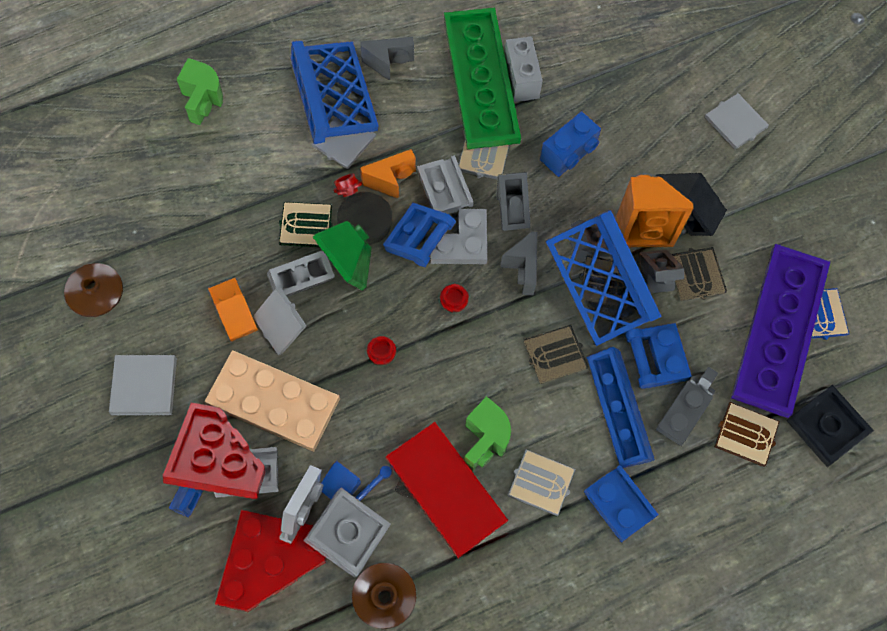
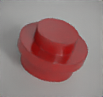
(454, 298)
(381, 350)

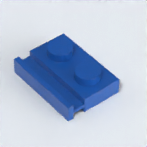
(620, 503)

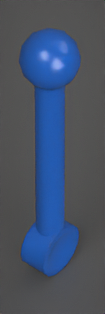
(385, 473)

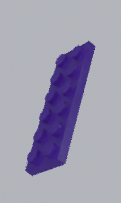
(781, 331)

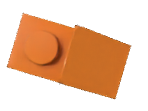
(383, 173)
(233, 309)

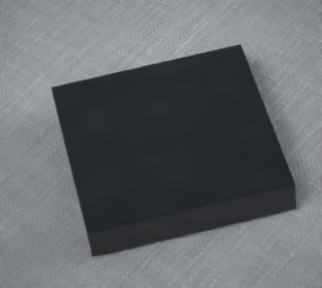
(830, 425)

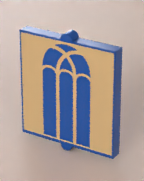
(830, 316)

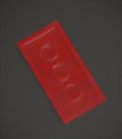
(446, 489)

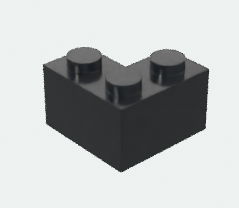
(707, 207)

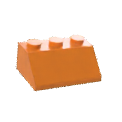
(652, 212)

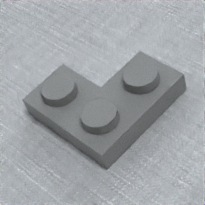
(468, 245)

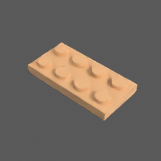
(273, 400)

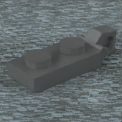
(688, 407)

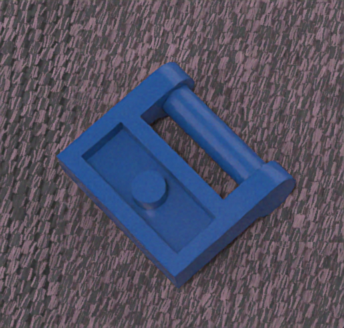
(412, 230)
(666, 353)

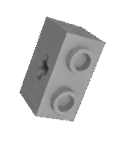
(523, 69)
(301, 274)

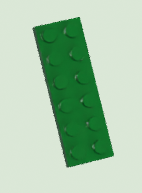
(481, 78)

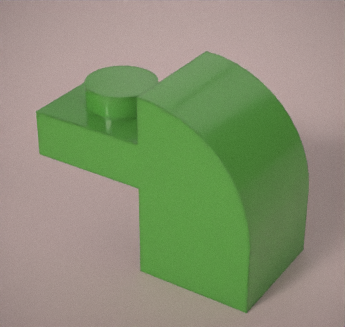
(202, 86)
(492, 429)

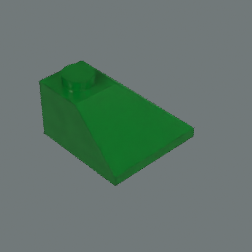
(347, 251)

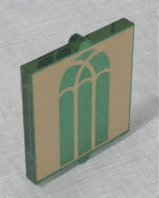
(302, 222)

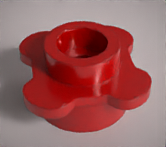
(347, 185)

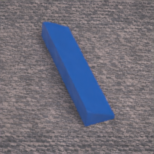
(620, 408)

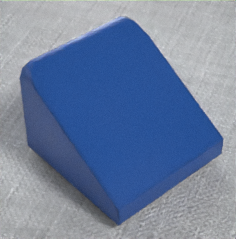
(337, 478)
(185, 500)

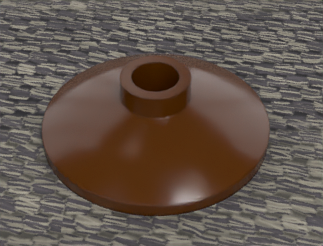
(101, 297)
(378, 579)

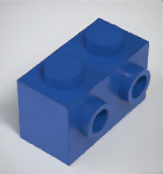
(570, 144)

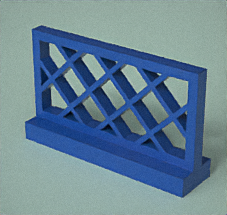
(312, 98)
(626, 266)

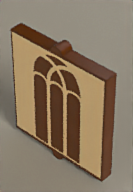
(747, 434)

